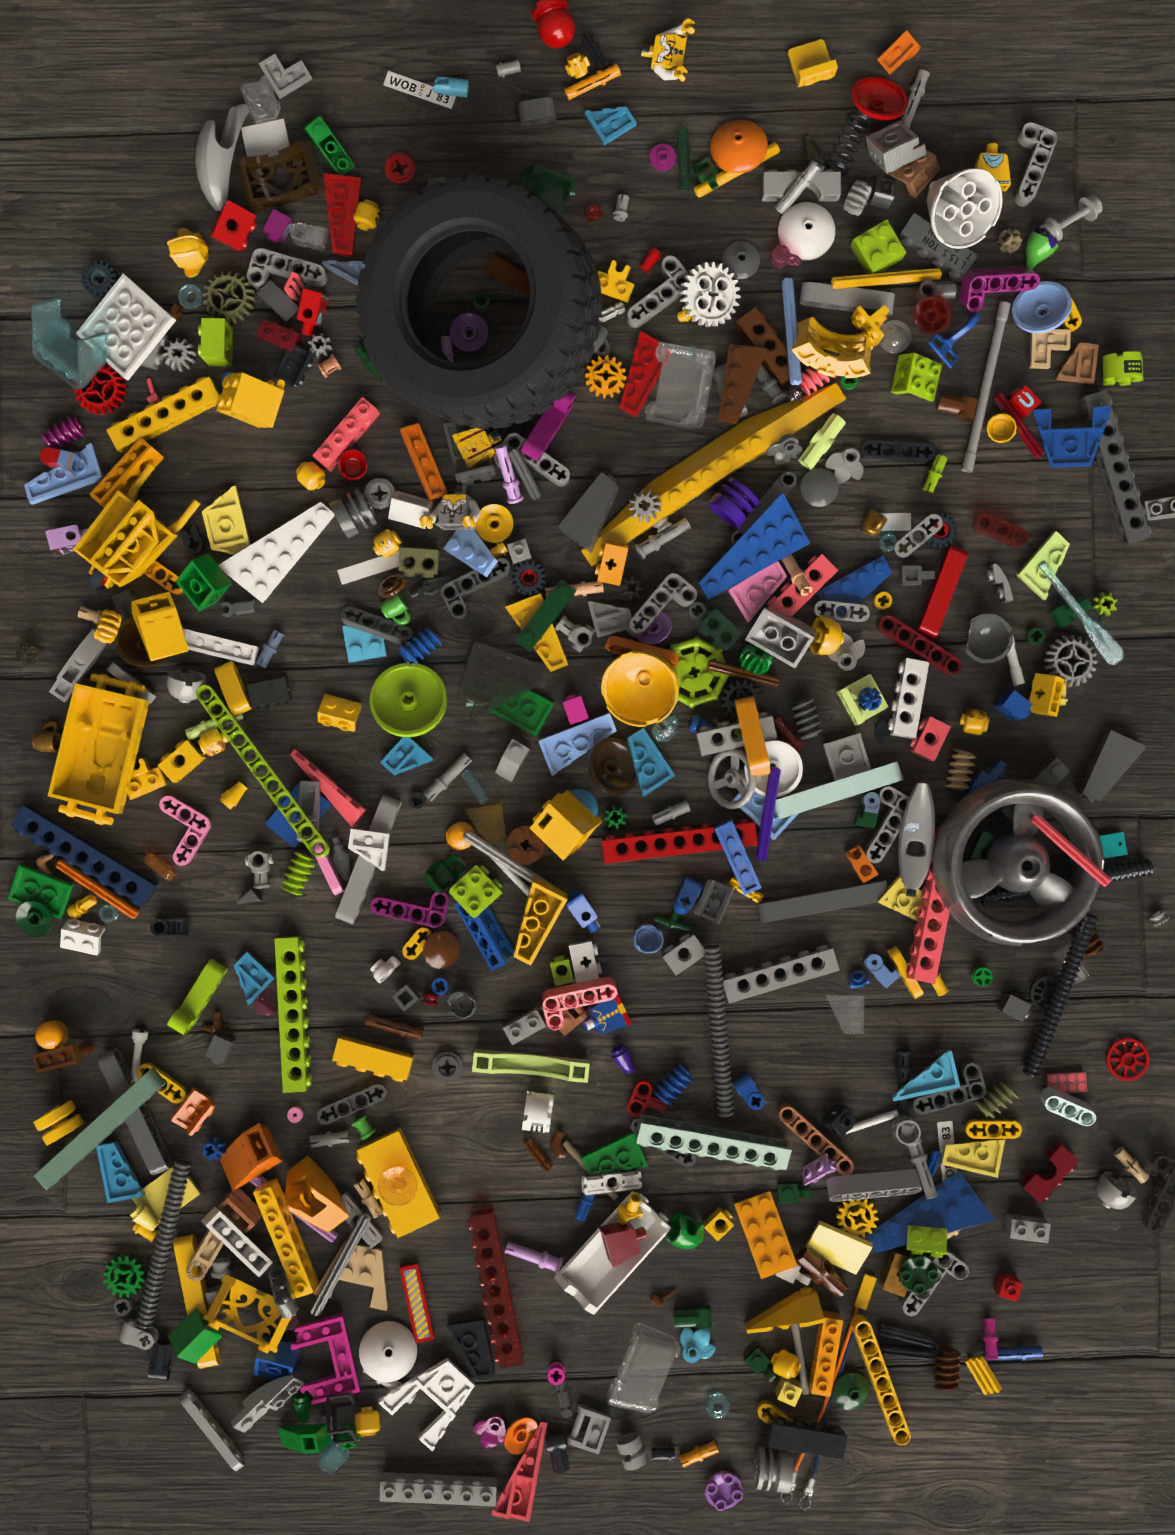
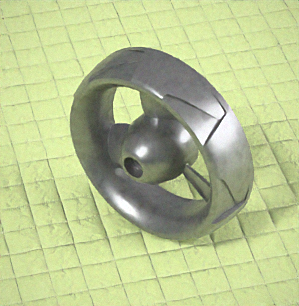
(1016, 862)

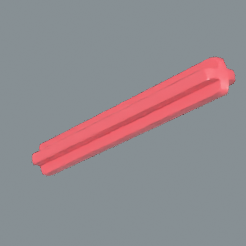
(1071, 850)

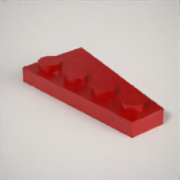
(342, 199)
(642, 375)

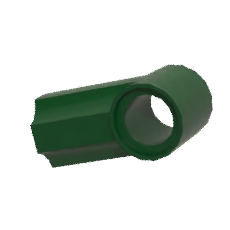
(1064, 614)
(689, 1317)

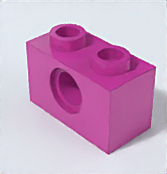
(575, 709)

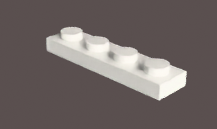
(221, 647)

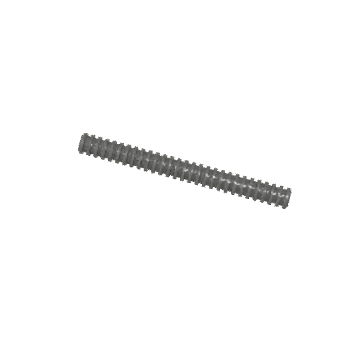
(718, 1031)
(163, 1244)

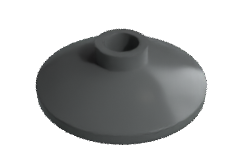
(741, 269)

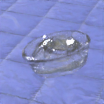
(896, 336)

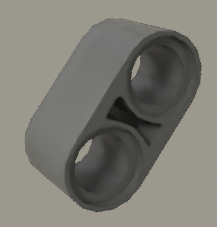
(536, 111)

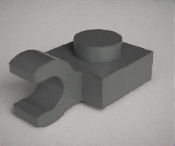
(914, 575)

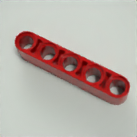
(942, 591)

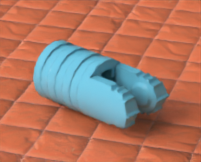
(451, 86)

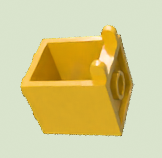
(250, 399)
(564, 824)

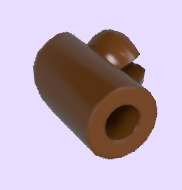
(557, 1148)

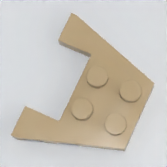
(366, 1269)

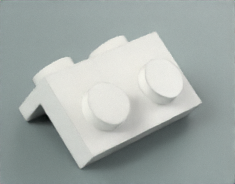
(82, 936)

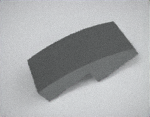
(278, 301)

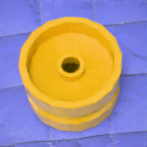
(58, 1121)

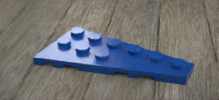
(763, 544)

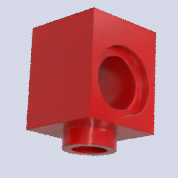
(1008, 1286)

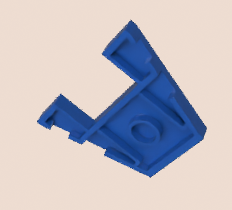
(1071, 446)

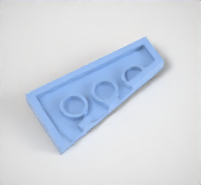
(59, 482)
(575, 741)

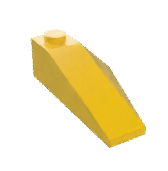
(799, 1308)

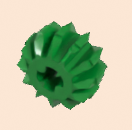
(755, 659)

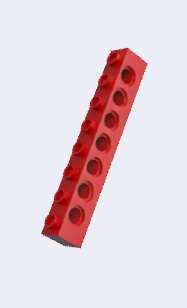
(610, 854)

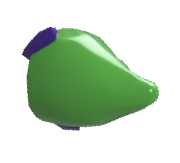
(1039, 247)

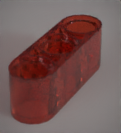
(1009, 530)

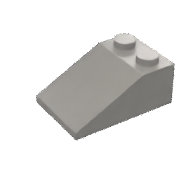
(781, 636)

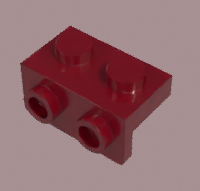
(274, 333)

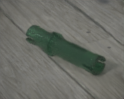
(683, 151)

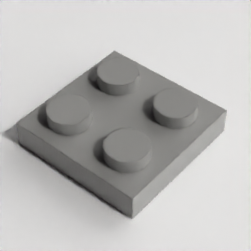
(847, 757)

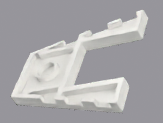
(444, 1385)

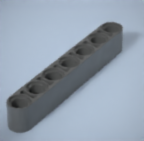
(822, 901)
(141, 1121)

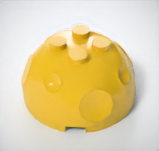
(640, 687)

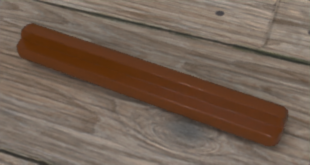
(740, 672)

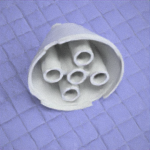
(964, 207)

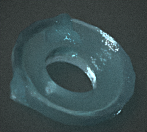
(185, 291)
(715, 1398)

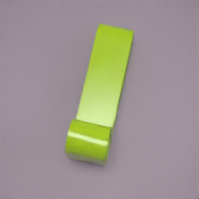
(198, 997)

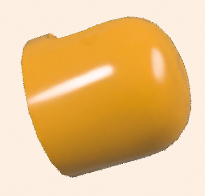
(455, 835)
(51, 1034)

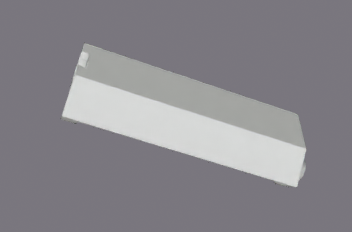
(589, 1272)

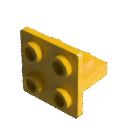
(870, 324)

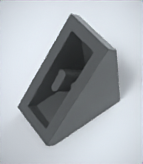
(883, 192)

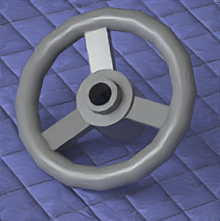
(733, 779)

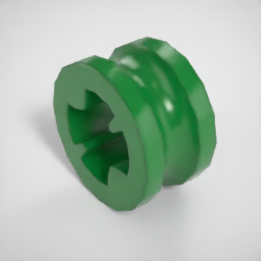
(849, 386)

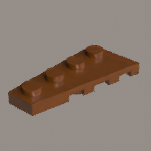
(740, 374)

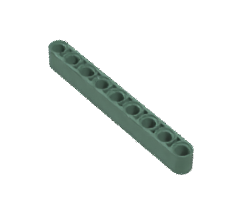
(100, 1129)

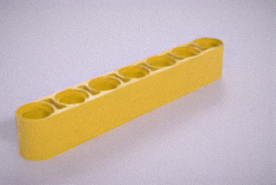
(194, 1290)
(884, 1387)

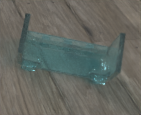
(61, 354)

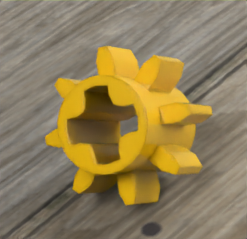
(577, 65)

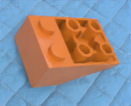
(250, 1156)

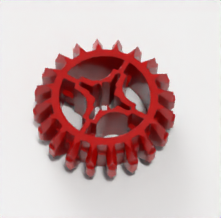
(108, 403)

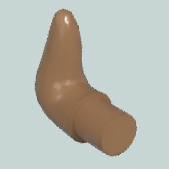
(41, 862)

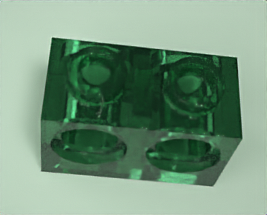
(721, 625)

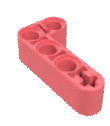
(580, 998)

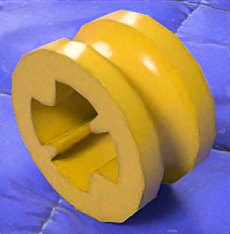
(886, 605)

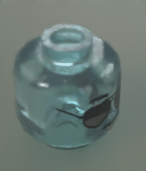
(665, 729)

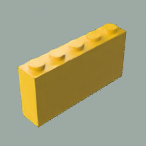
(394, 1151)

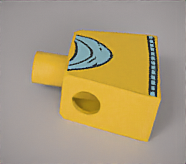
(995, 164)

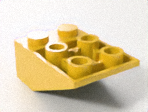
(159, 626)

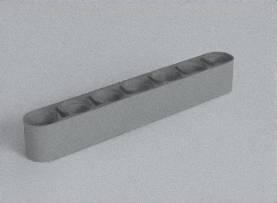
(364, 870)

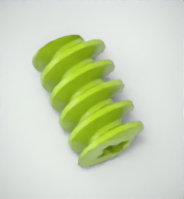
(298, 873)

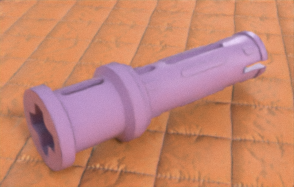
(510, 482)
(543, 1259)

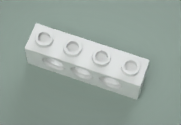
(913, 709)
(236, 1241)

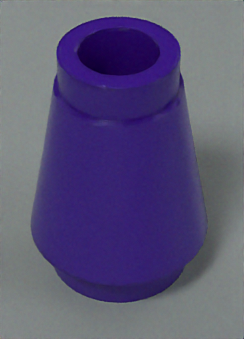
(622, 1057)

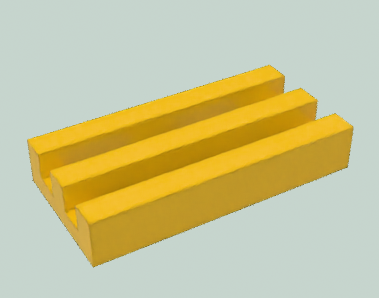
(983, 1376)

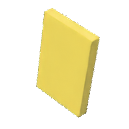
(157, 1192)
(838, 1247)

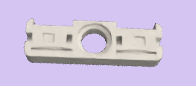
(624, 1181)

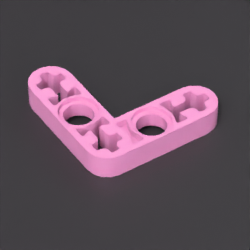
(192, 830)

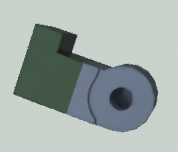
(870, 807)

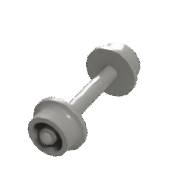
(1089, 209)

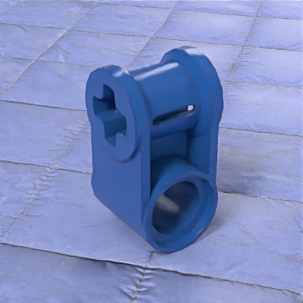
(688, 893)
(747, 1089)

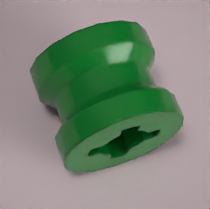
(984, 978)

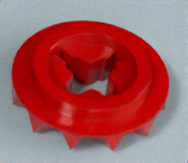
(404, 161)

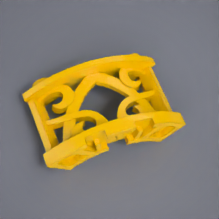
(854, 350)
(237, 1289)

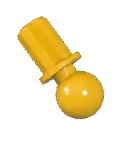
(81, 906)

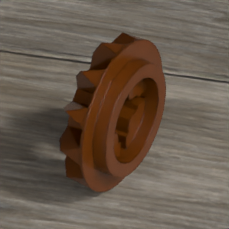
(391, 586)

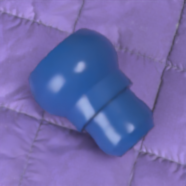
(696, 722)

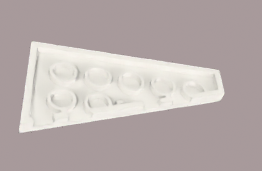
(268, 560)

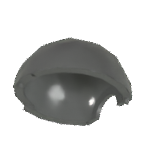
(989, 638)

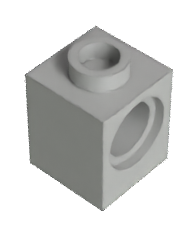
(519, 551)

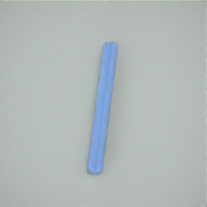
(791, 330)

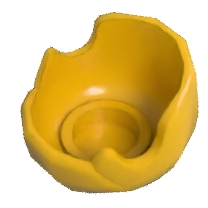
(1001, 428)

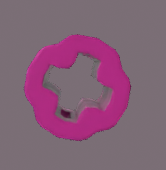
(556, 1379)

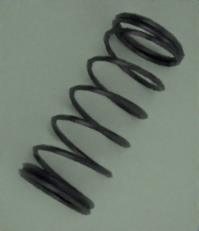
(842, 166)

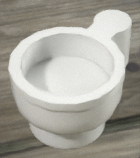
(382, 970)

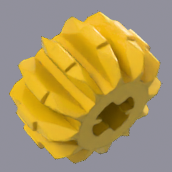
(107, 626)

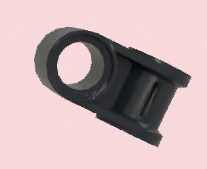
(174, 926)

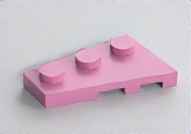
(756, 590)

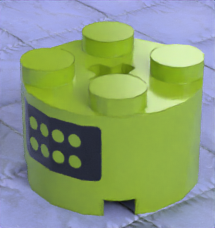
(1122, 368)

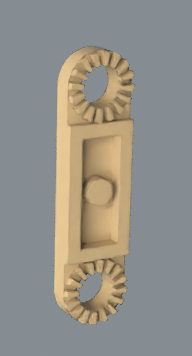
(204, 1255)

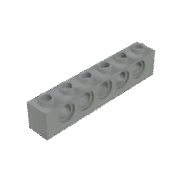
(827, 966)
(438, 1489)

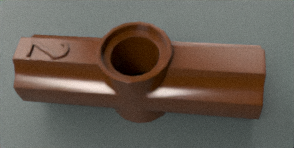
(821, 1272)

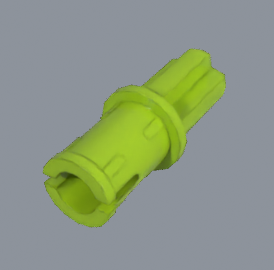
(935, 473)

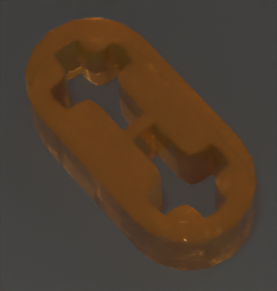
(159, 866)

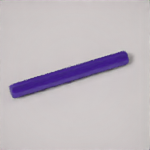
(768, 813)

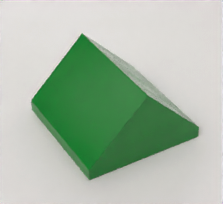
(193, 1337)

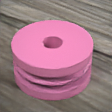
(293, 1118)

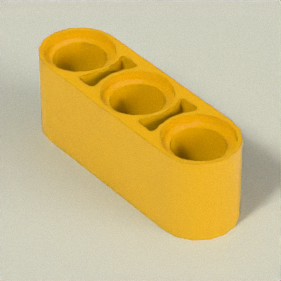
(233, 688)

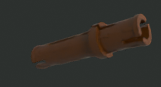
(416, 1033)

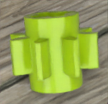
(1106, 609)

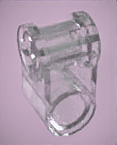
(312, 237)

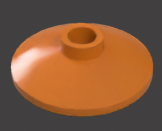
(519, 1435)

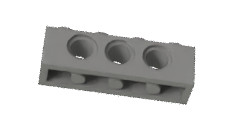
(705, 734)

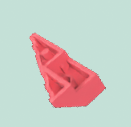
(344, 803)
(519, 1492)

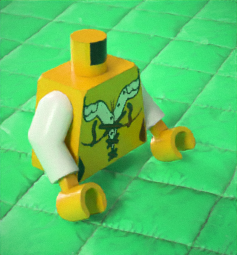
(669, 51)

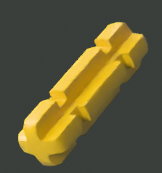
(756, 896)

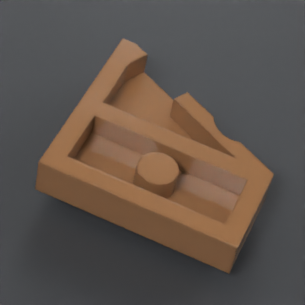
(1080, 365)

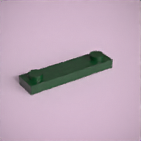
(545, 615)

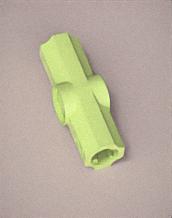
(821, 441)

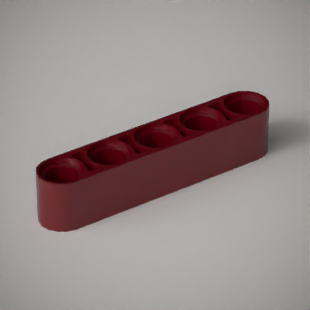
(928, 646)

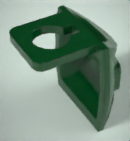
(441, 876)

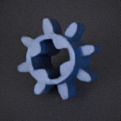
(869, 699)
(214, 1148)

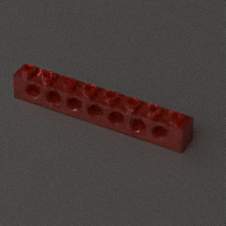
(504, 1356)

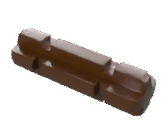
(537, 1154)

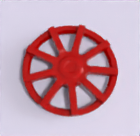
(1127, 1059)

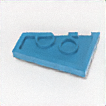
(117, 1175)

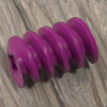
(64, 433)

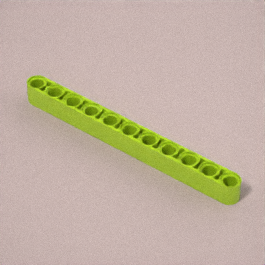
(254, 766)

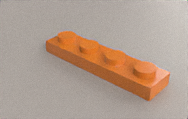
(423, 461)

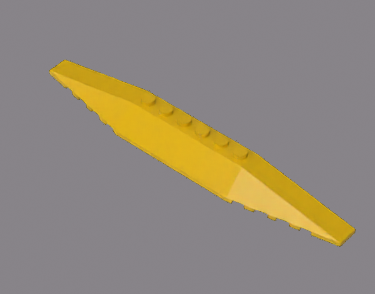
(716, 462)

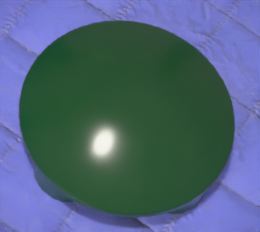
(918, 1274)

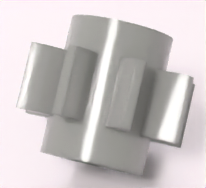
(317, 341)

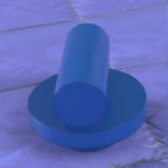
(858, 979)

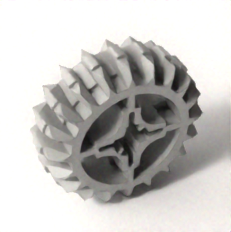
(1087, 661)

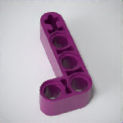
(1000, 284)
(548, 427)
(409, 907)

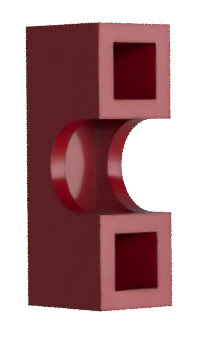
(1042, 1185)

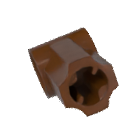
(962, 407)

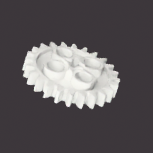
(725, 296)

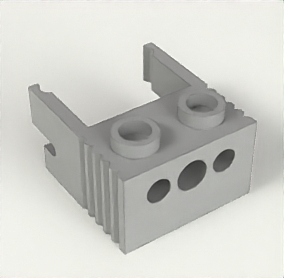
(894, 146)

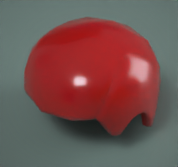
(352, 465)

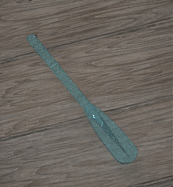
(1100, 638)

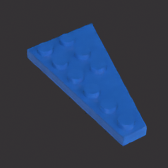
(952, 1209)

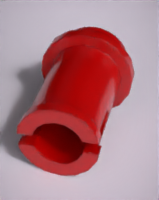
(651, 258)

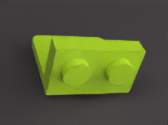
(476, 890)

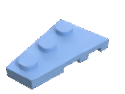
(471, 550)
(754, 811)

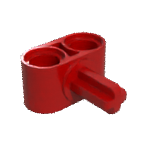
(644, 1099)

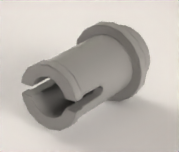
(508, 68)
(621, 208)

